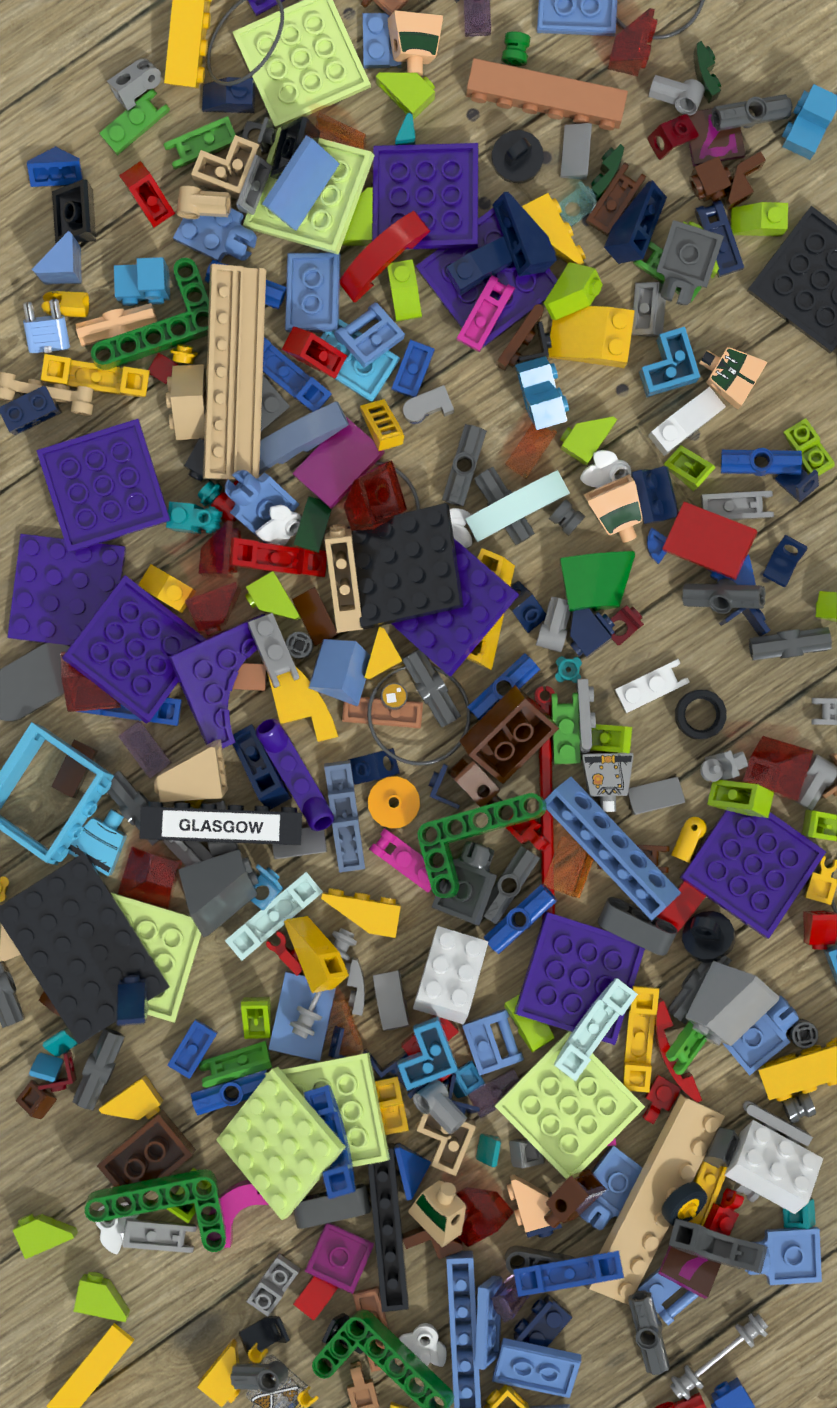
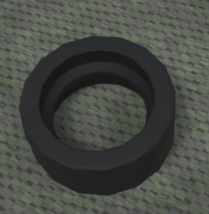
(715, 728)

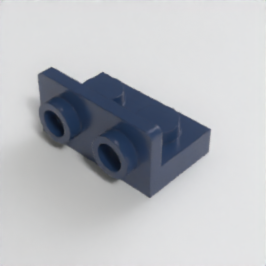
(29, 410)
(655, 494)
(543, 1323)

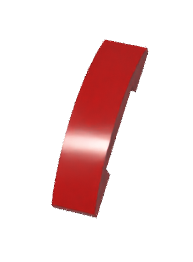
(381, 253)
(277, 558)
(683, 906)
(686, 1080)

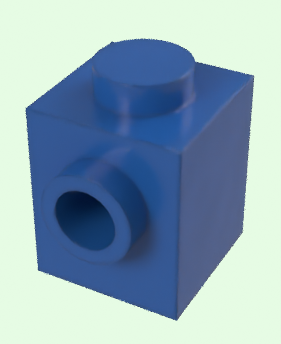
(731, 1395)

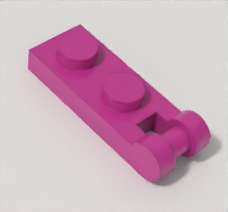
(485, 314)
(403, 859)

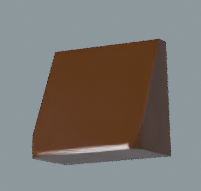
(35, 1101)

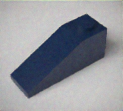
(635, 227)
(524, 237)
(479, 265)
(260, 769)
(132, 1001)

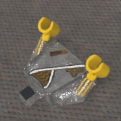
(290, 1395)

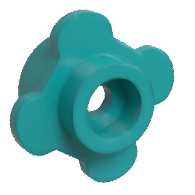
(209, 493)
(562, 674)

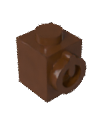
(710, 180)

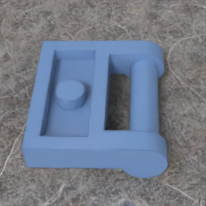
(375, 340)
(484, 1045)
(661, 1290)

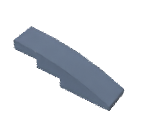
(301, 435)
(346, 820)

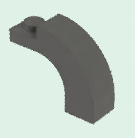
(717, 1247)

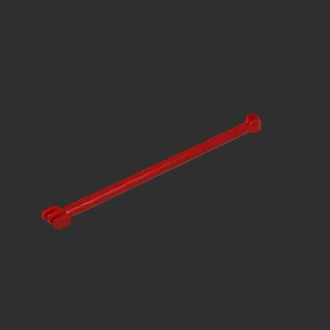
(546, 789)

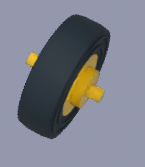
(684, 1203)

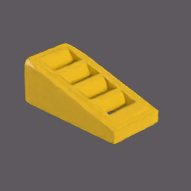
(381, 441)

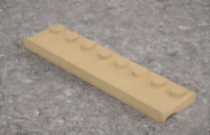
(234, 371)
(668, 1167)

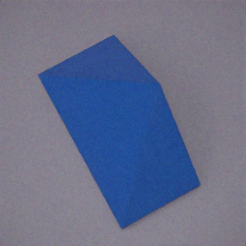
(54, 168)
(411, 1167)

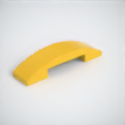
(75, 373)
(640, 1039)

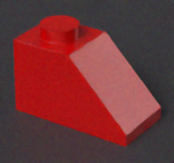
(147, 194)
(314, 352)
(820, 928)

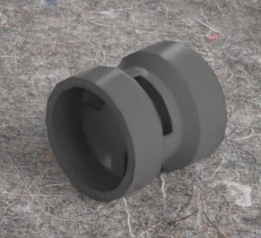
(567, 517)
(302, 648)
(799, 1031)
(799, 1107)

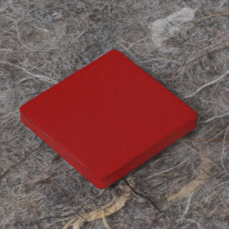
(162, 367)

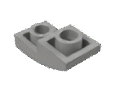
(356, 979)
(391, 1000)
(273, 1285)

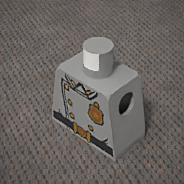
(607, 776)

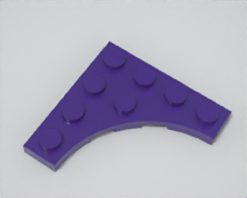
(208, 676)

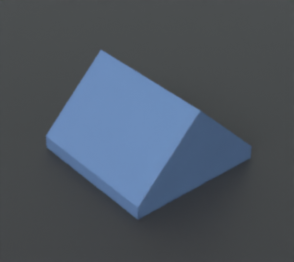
(61, 263)
(340, 670)

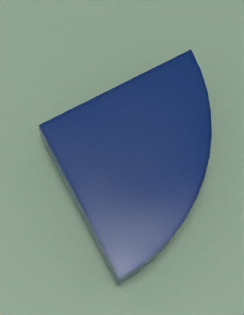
(655, 543)

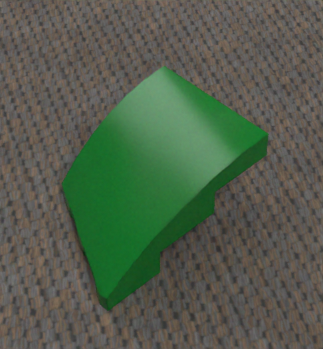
(596, 579)

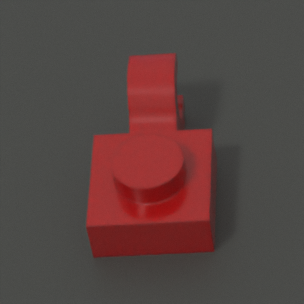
(528, 831)
(285, 954)
(662, 1095)
(722, 1216)

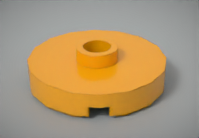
(393, 816)

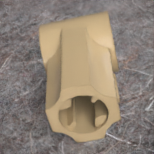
(195, 203)

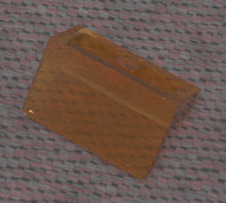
(339, 132)
(530, 450)
(569, 868)
(342, 1017)

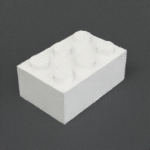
(450, 975)
(774, 1167)

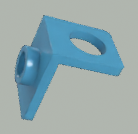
(269, 879)

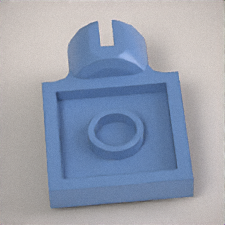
(217, 236)
(255, 497)
(764, 1037)
(618, 1176)
(791, 1256)

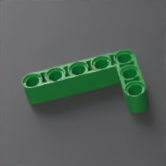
(163, 328)
(470, 829)
(165, 1199)
(384, 1359)

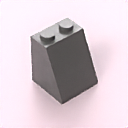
(218, 889)

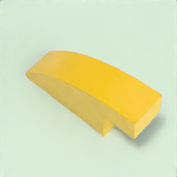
(297, 702)

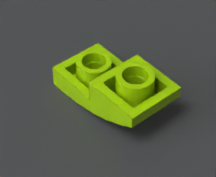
(805, 439)
(532, 1032)

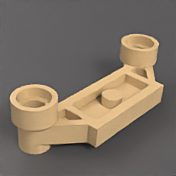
(60, 393)

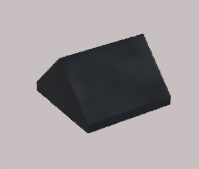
(289, 141)
(74, 211)

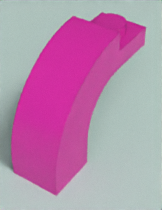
(233, 1201)

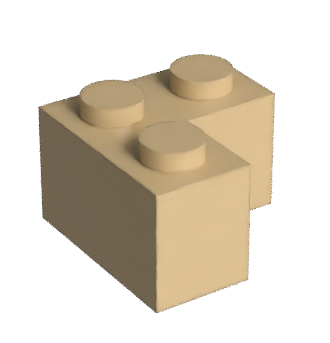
(228, 173)
(188, 400)
(450, 1147)

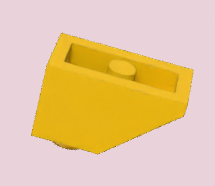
(166, 588)
(135, 1101)
(217, 1379)

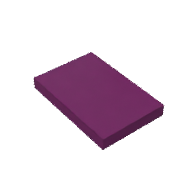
(336, 464)

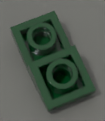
(703, 65)
(609, 167)
(312, 525)

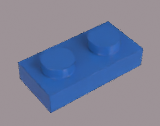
(413, 369)
(192, 1048)

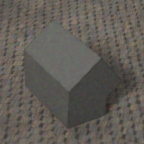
(722, 1148)

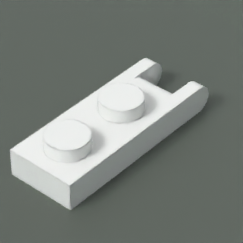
(649, 687)

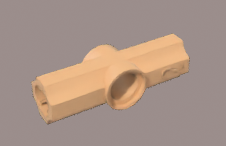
(114, 323)

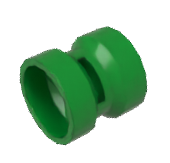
(516, 47)

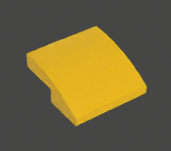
(392, 1106)

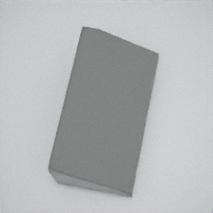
(576, 151)
(253, 185)
(648, 309)
(655, 795)
(311, 843)

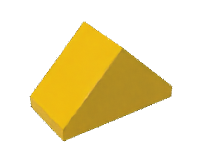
(383, 655)

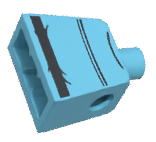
(101, 842)

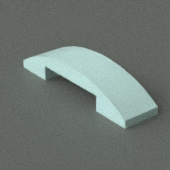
(517, 505)
(271, 919)
(593, 1028)

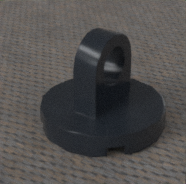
(517, 156)
(708, 936)

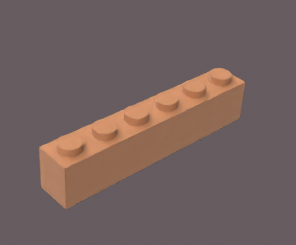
(546, 94)

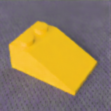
(593, 336)

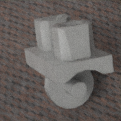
(723, 766)

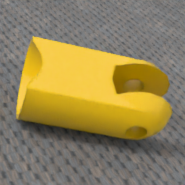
(71, 303)
(689, 839)

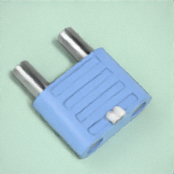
(45, 332)

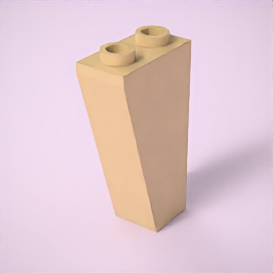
(343, 578)

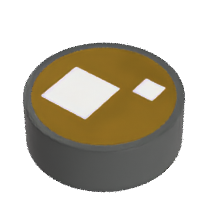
(393, 696)

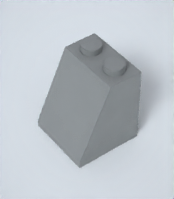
(729, 1004)

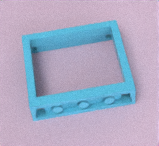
(13, 771)

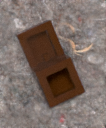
(740, 187)
(420, 1235)

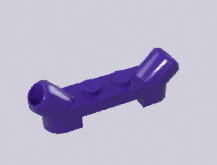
(295, 774)

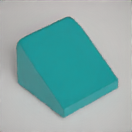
(406, 133)
(60, 1042)
(488, 1149)
(802, 1219)

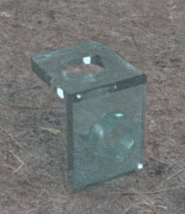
(584, 198)

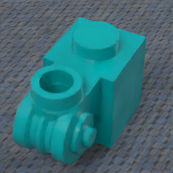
(193, 518)

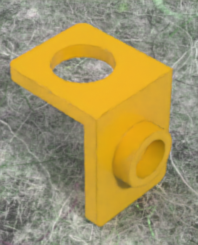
(497, 1397)

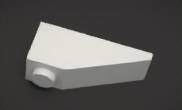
(686, 421)

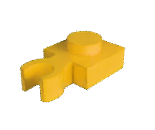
(822, 886)

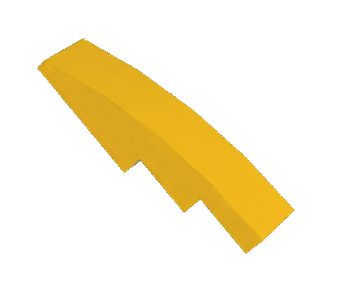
(92, 1369)

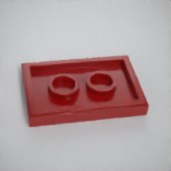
(710, 540)

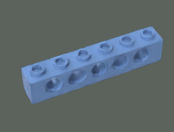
(611, 848)
(463, 1329)

